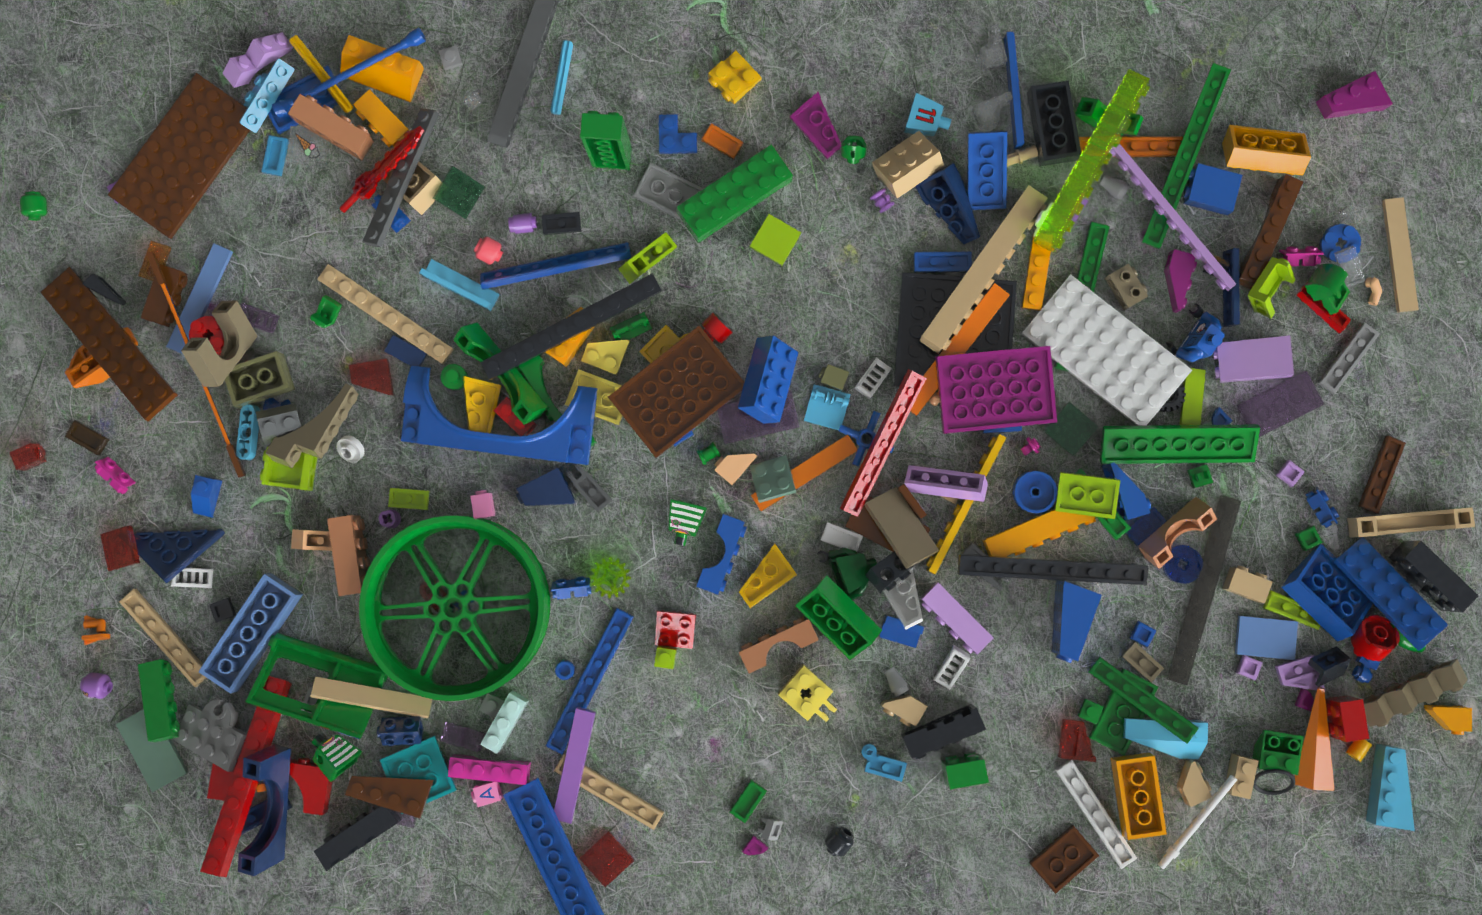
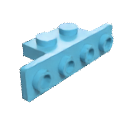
(264, 94)

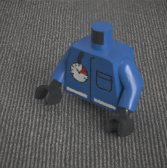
(1201, 340)

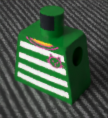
(685, 520)
(334, 755)

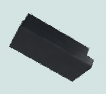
(1329, 665)

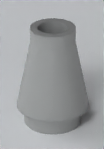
(1114, 186)
(896, 682)

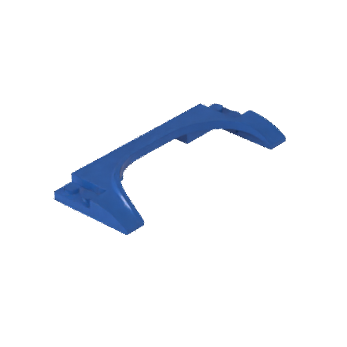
(563, 441)

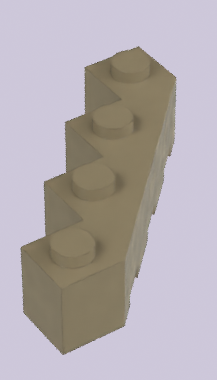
(1418, 689)

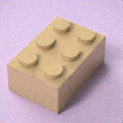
(908, 164)

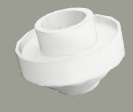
(350, 449)

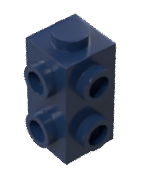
(400, 730)

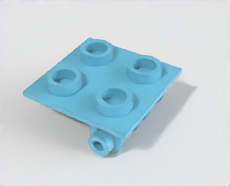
(827, 407)

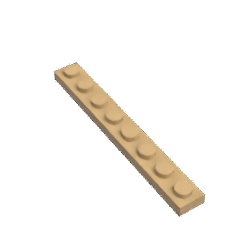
(385, 314)

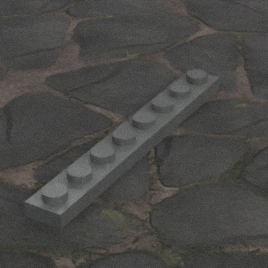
(399, 182)

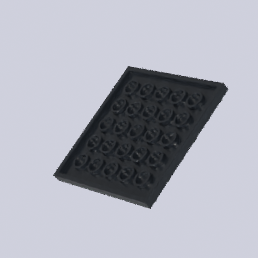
(921, 301)

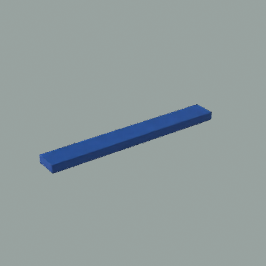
(555, 265)
(590, 678)

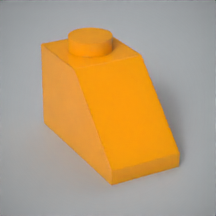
(1452, 718)

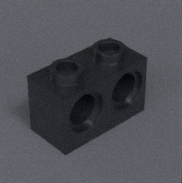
(887, 568)

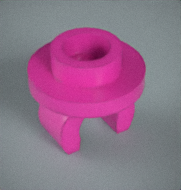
(1032, 445)

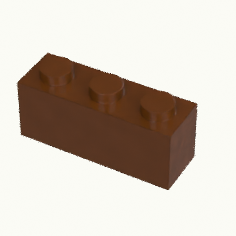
(156, 306)

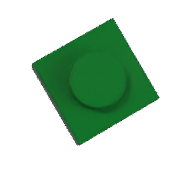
(1090, 711)

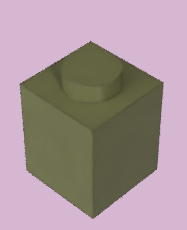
(833, 377)

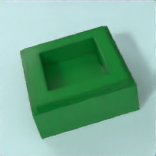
(1308, 538)

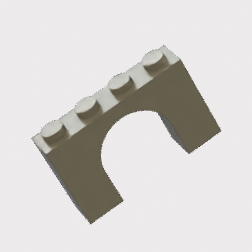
(237, 336)

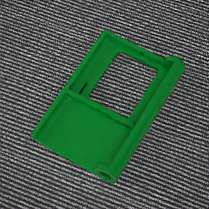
(332, 715)

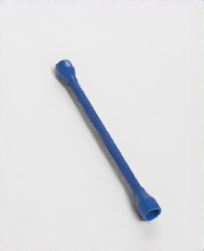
(413, 38)

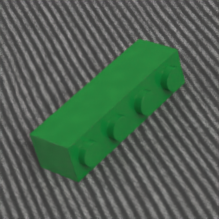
(158, 700)

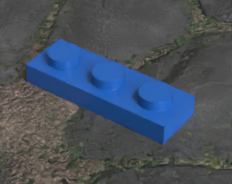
(942, 261)

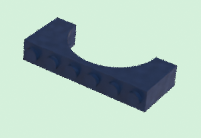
(268, 846)

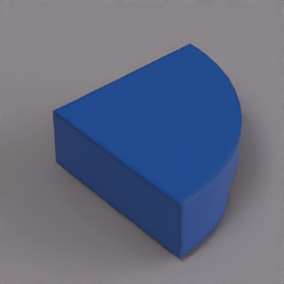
(1220, 417)

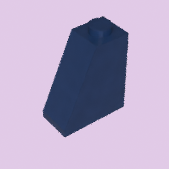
(546, 490)

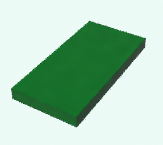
(1110, 725)

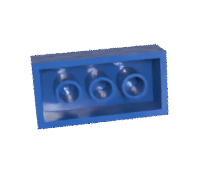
(768, 379)

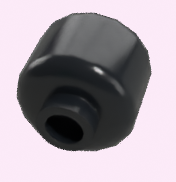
(839, 841)

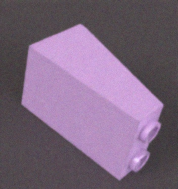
(1254, 359)

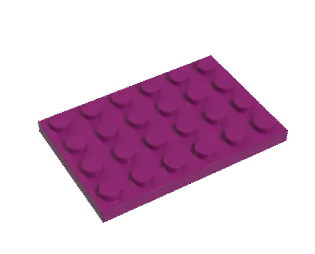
(996, 389)

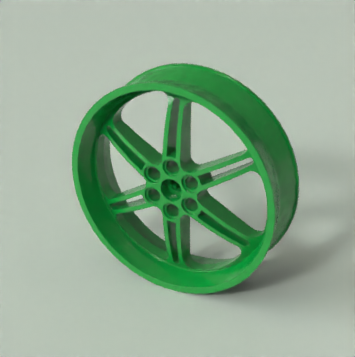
(372, 605)

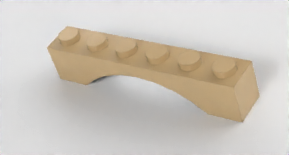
(1411, 522)

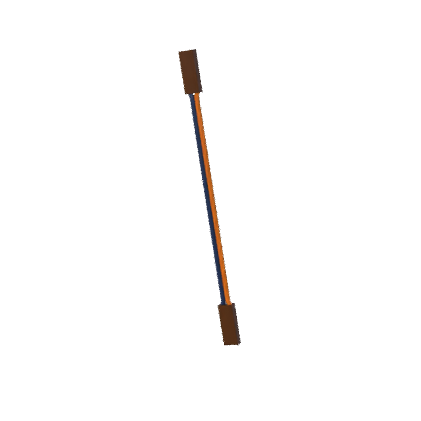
(162, 282)

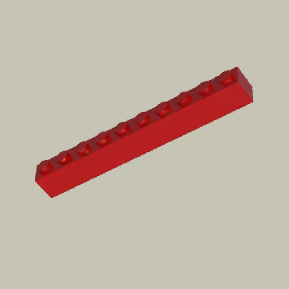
(241, 789)

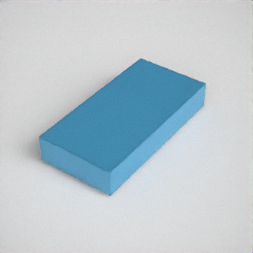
(275, 155)

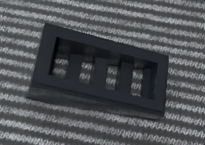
(101, 287)

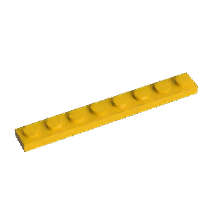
(961, 510)

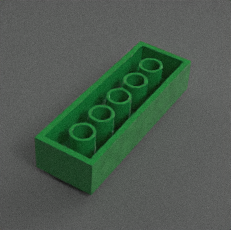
(606, 140)
(734, 193)

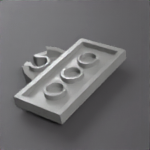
(212, 733)

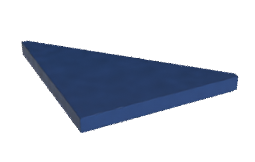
(174, 550)

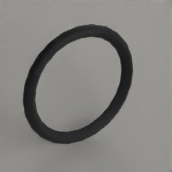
(1274, 771)

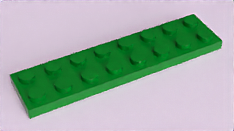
(1179, 444)

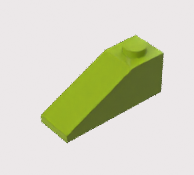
(647, 257)

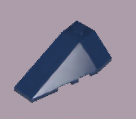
(949, 199)

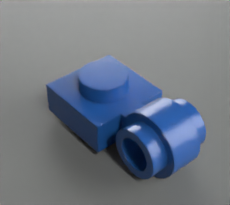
(1363, 673)

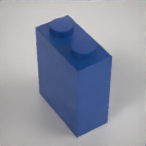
(1212, 189)

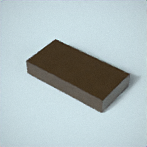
(87, 437)

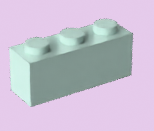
(504, 722)

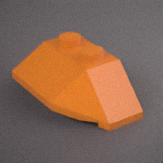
(85, 369)

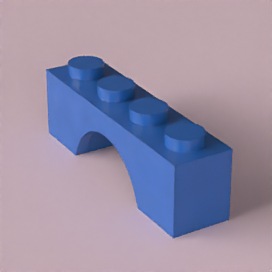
(713, 578)

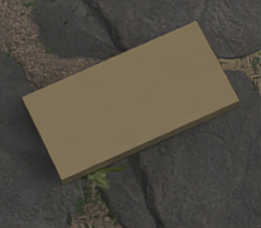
(901, 527)

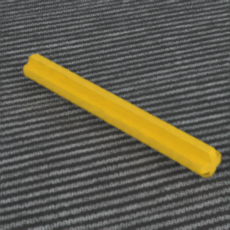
(320, 73)

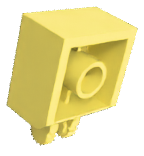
(807, 705)

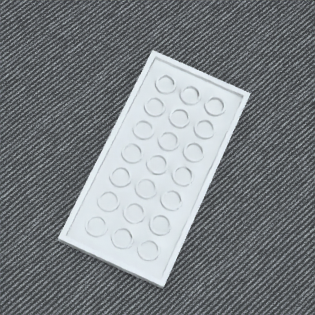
(1107, 352)

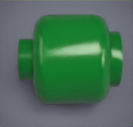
(33, 205)

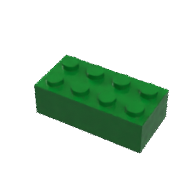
(838, 617)

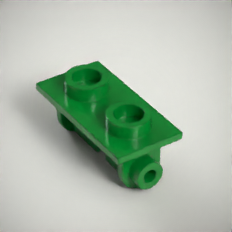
(631, 327)

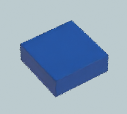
(1142, 634)

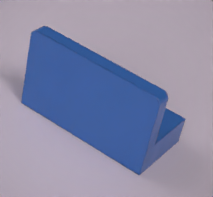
(894, 631)

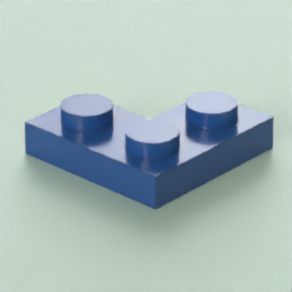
(673, 142)

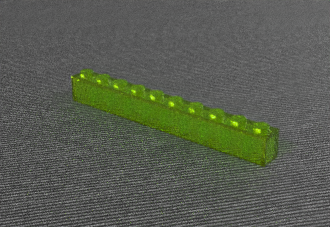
(1094, 156)

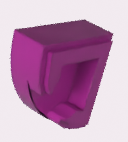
(1305, 700)
(754, 846)

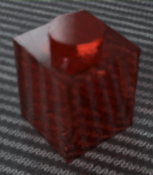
(28, 456)

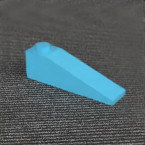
(1157, 737)

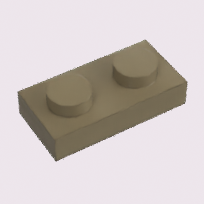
(1142, 662)

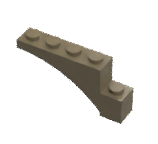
(315, 435)

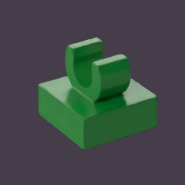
(1200, 476)

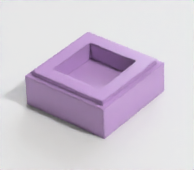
(1290, 473)
(1249, 667)

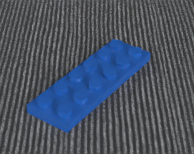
(1390, 593)

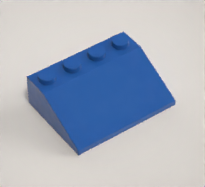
(1327, 594)

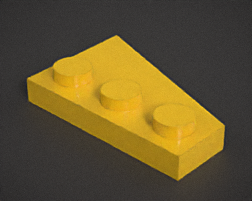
(480, 401)
(768, 577)

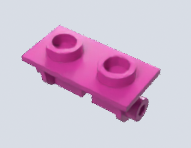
(1308, 255)
(109, 469)

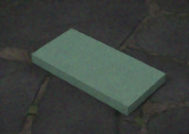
(156, 760)

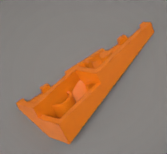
(1315, 759)

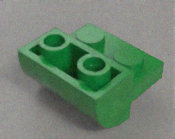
(1329, 286)

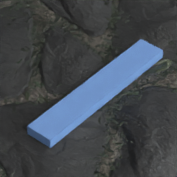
(201, 293)

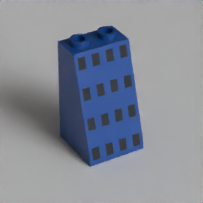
(1072, 619)

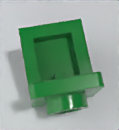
(326, 312)

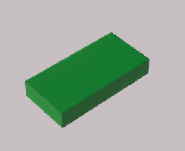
(748, 801)

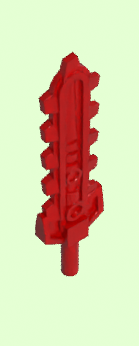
(368, 181)

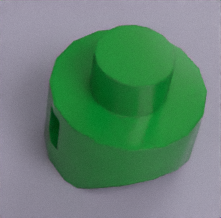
(852, 152)
(452, 376)

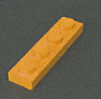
(1036, 277)

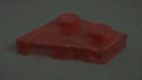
(373, 376)

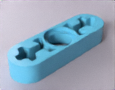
(253, 438)

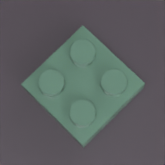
(772, 479)

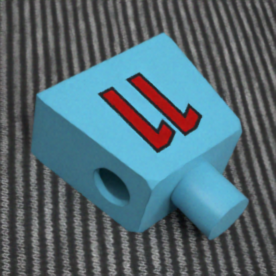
(926, 117)

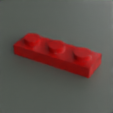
(1336, 321)

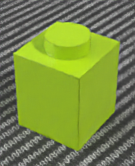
(665, 657)

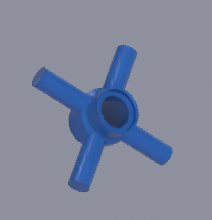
(858, 435)

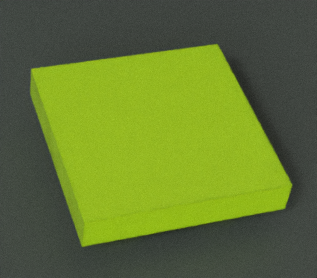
(775, 239)

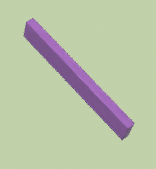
(574, 764)

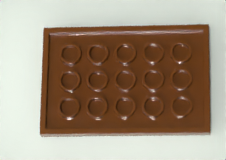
(677, 391)

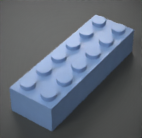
(250, 633)

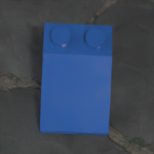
(1131, 499)

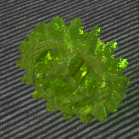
(607, 568)

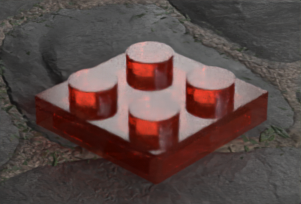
(607, 859)

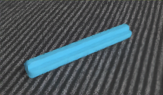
(561, 78)

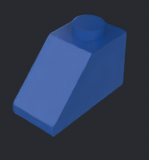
(205, 495)

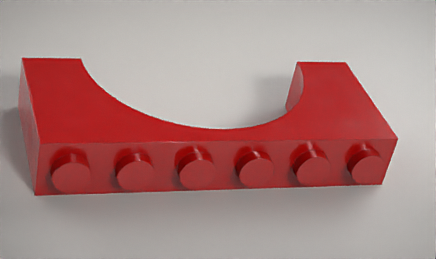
(308, 776)

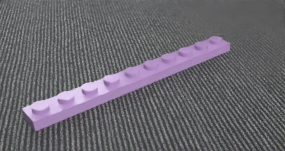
(1174, 220)

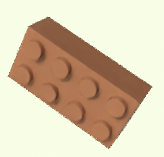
(330, 126)
(348, 553)

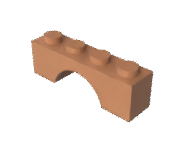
(1193, 516)
(755, 655)

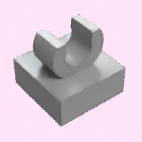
(771, 829)

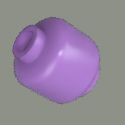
(96, 685)

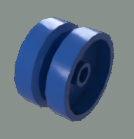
(1023, 489)

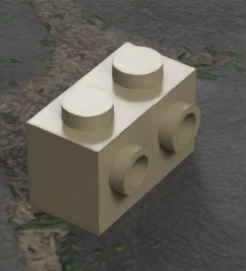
(1126, 286)

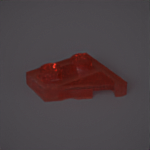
(1075, 742)

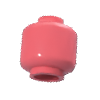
(488, 250)

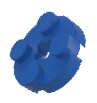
(1331, 236)

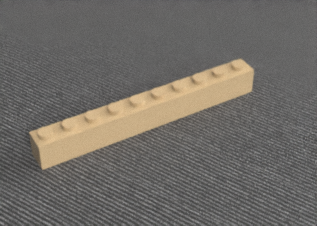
(983, 269)

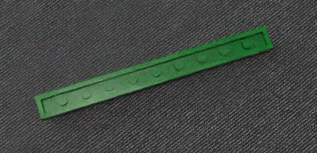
(1188, 151)

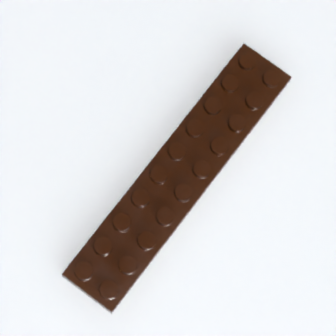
(109, 344)

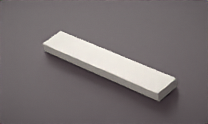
(1096, 814)

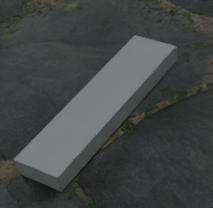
(1348, 358)

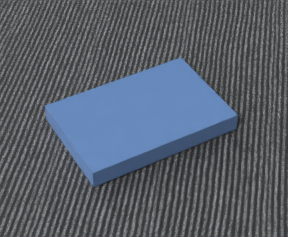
(1266, 637)

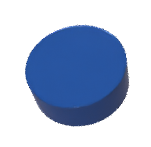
(565, 670)

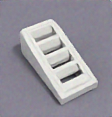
(864, 391)
(175, 581)
(946, 664)

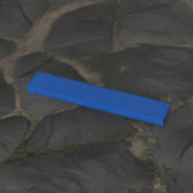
(1013, 87)

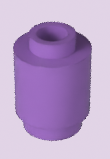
(522, 223)

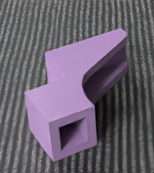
(259, 54)

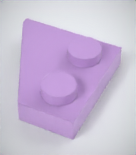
(1298, 674)

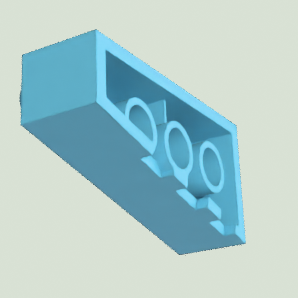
(1390, 789)

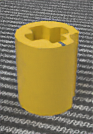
(1359, 749)

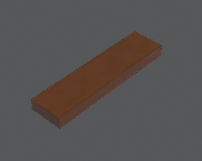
(1381, 474)

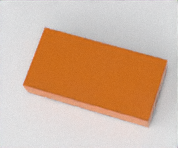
(722, 141)

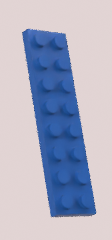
(552, 850)

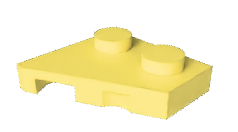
(606, 354)

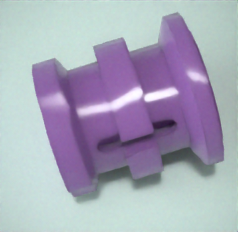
(882, 200)
(395, 516)

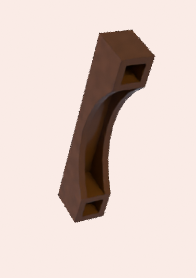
(1279, 208)

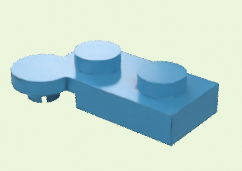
(882, 765)

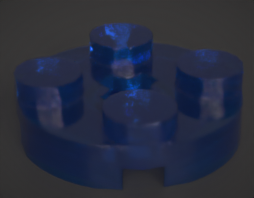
(1191, 570)

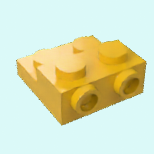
(733, 77)

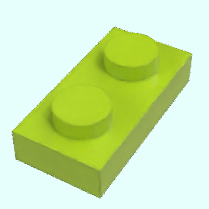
(408, 498)

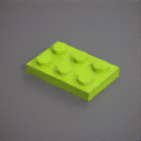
(1087, 495)

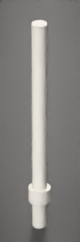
(1173, 851)

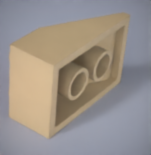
(420, 189)

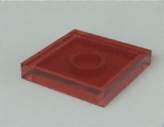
(120, 548)

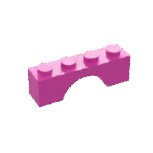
(489, 770)

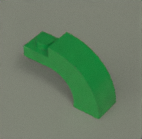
(1092, 110)

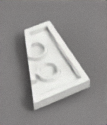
(905, 601)

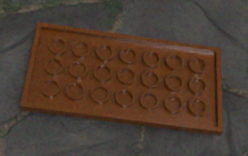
(182, 156)

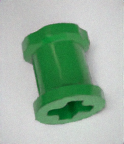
(708, 453)

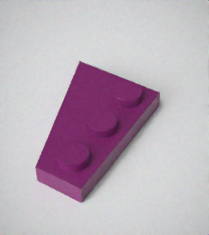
(815, 124)

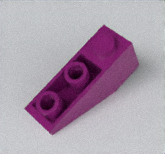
(1177, 275)

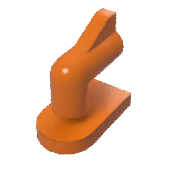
(100, 625)

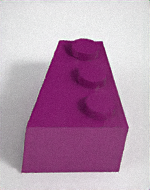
(1359, 96)

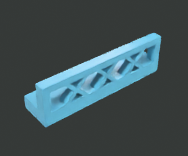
(460, 284)

